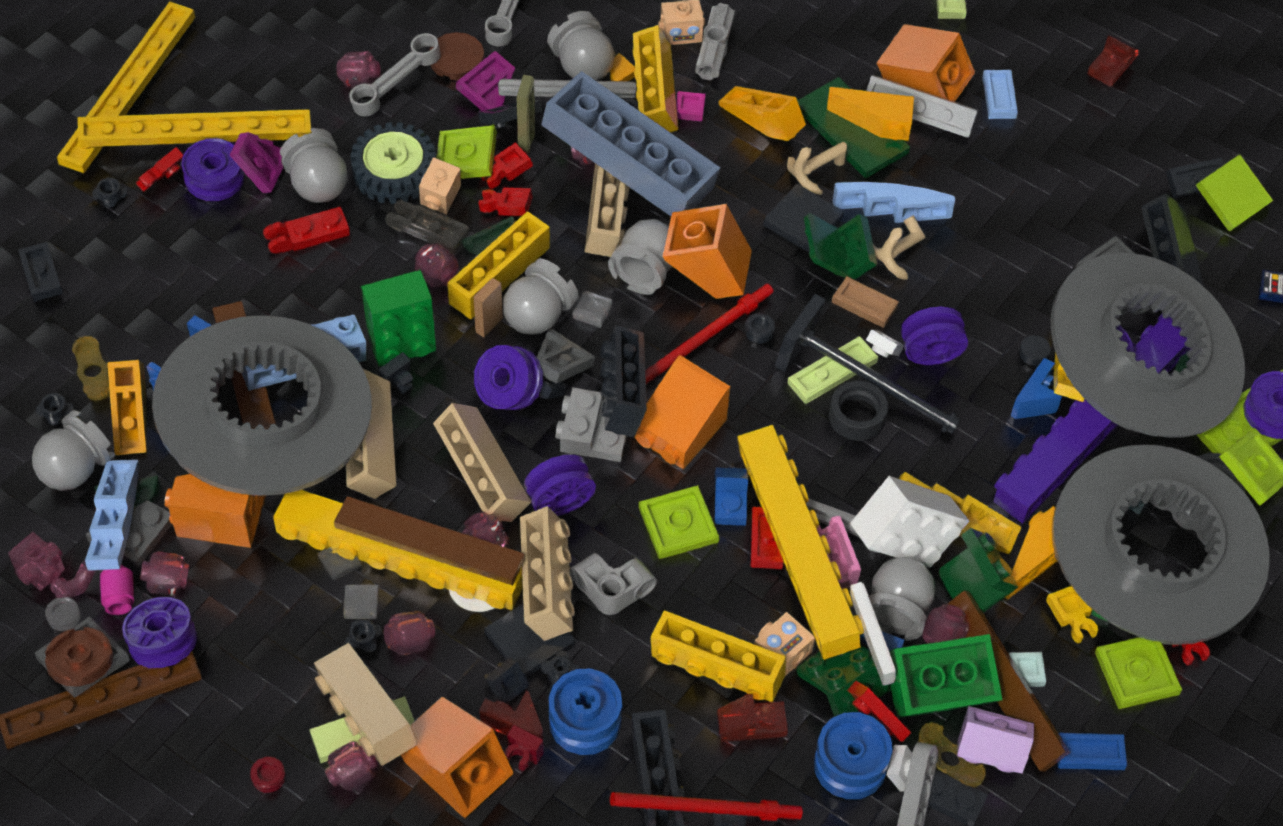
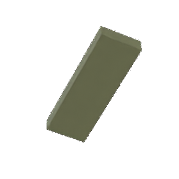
(526, 113)

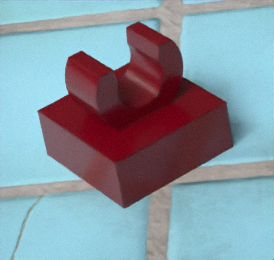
(524, 744)

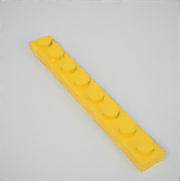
(131, 78)
(190, 127)

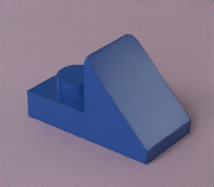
(1036, 395)
(731, 496)

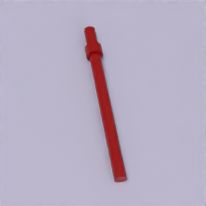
(745, 305)
(767, 809)

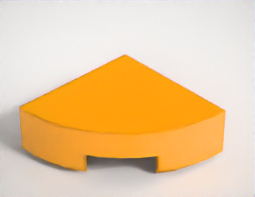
(622, 69)

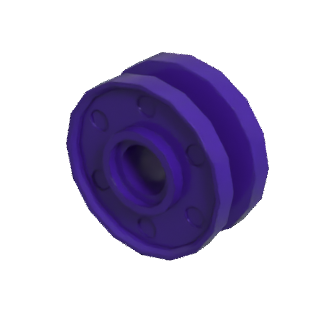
(211, 170)
(934, 335)
(492, 374)
(1265, 404)
(560, 484)
(159, 632)

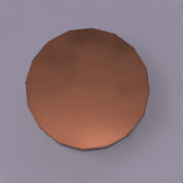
(458, 55)
(78, 657)

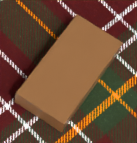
(865, 302)
(488, 307)

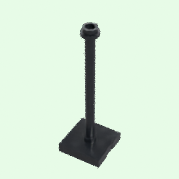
(803, 334)

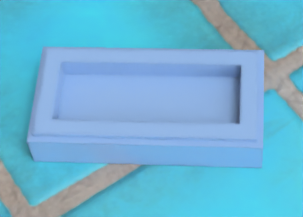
(1000, 94)

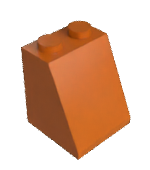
(928, 61)
(709, 249)
(683, 413)
(212, 513)
(457, 756)

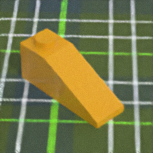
(874, 111)
(767, 112)
(128, 406)
(1036, 552)

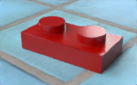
(763, 545)
(868, 703)

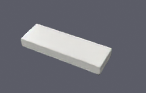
(873, 633)

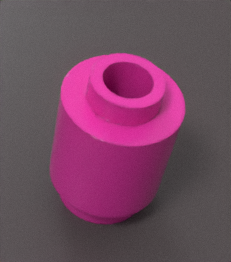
(117, 590)

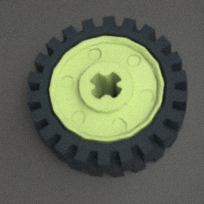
(391, 162)

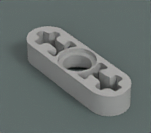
(918, 785)

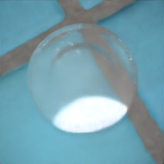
(62, 614)

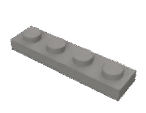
(930, 108)

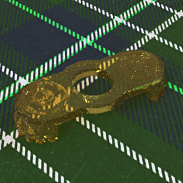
(87, 354)
(965, 771)

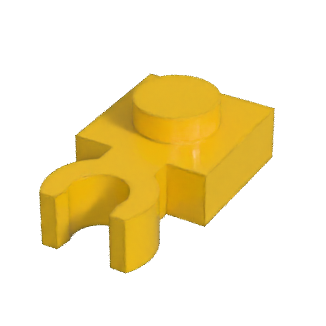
(1072, 610)

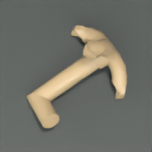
(802, 167)
(894, 247)

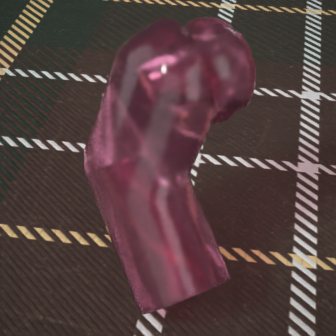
(75, 586)

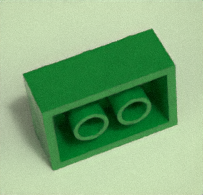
(399, 317)
(944, 676)

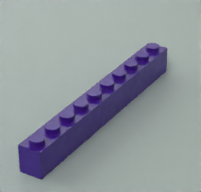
(1078, 433)

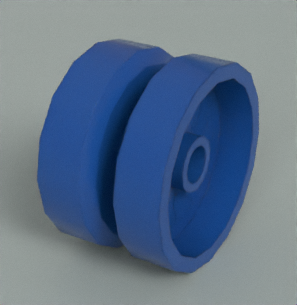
(585, 711)
(852, 755)

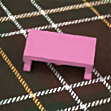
(841, 552)

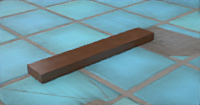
(252, 404)
(429, 540)
(1017, 696)
(103, 697)

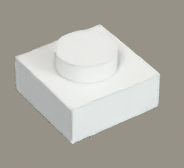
(884, 344)
(899, 766)

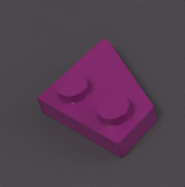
(482, 81)
(258, 160)

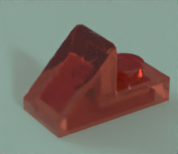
(1112, 61)
(502, 718)
(751, 721)

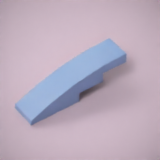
(894, 199)
(113, 515)

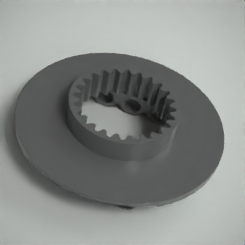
(1112, 379)
(258, 458)
(1200, 500)

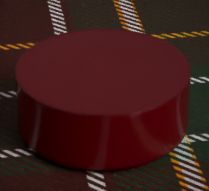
(268, 774)

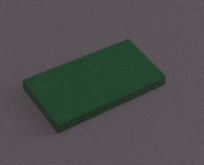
(864, 149)

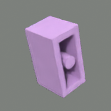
(995, 740)

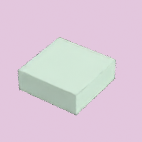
(1031, 667)

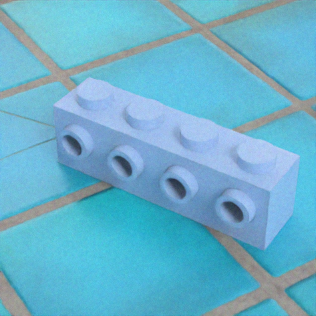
(342, 328)

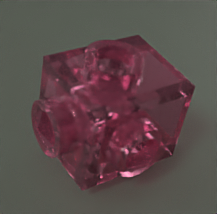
(37, 561)

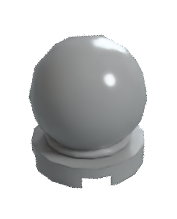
(582, 46)
(314, 165)
(640, 257)
(537, 300)
(68, 455)
(901, 596)

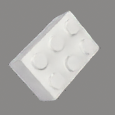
(909, 521)

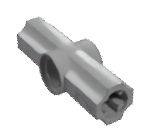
(715, 41)

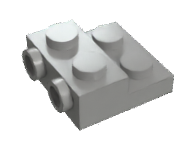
(584, 428)

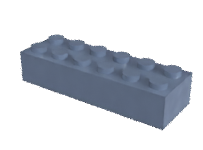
(629, 145)

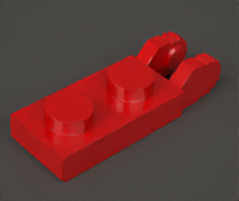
(307, 231)

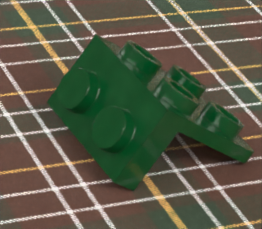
(842, 250)
(979, 571)
(837, 675)

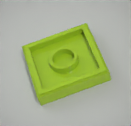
(469, 150)
(1234, 192)
(1255, 465)
(678, 522)
(1137, 671)

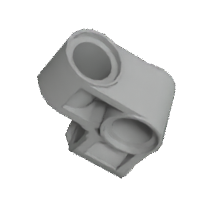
(628, 582)

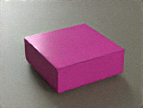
(690, 106)

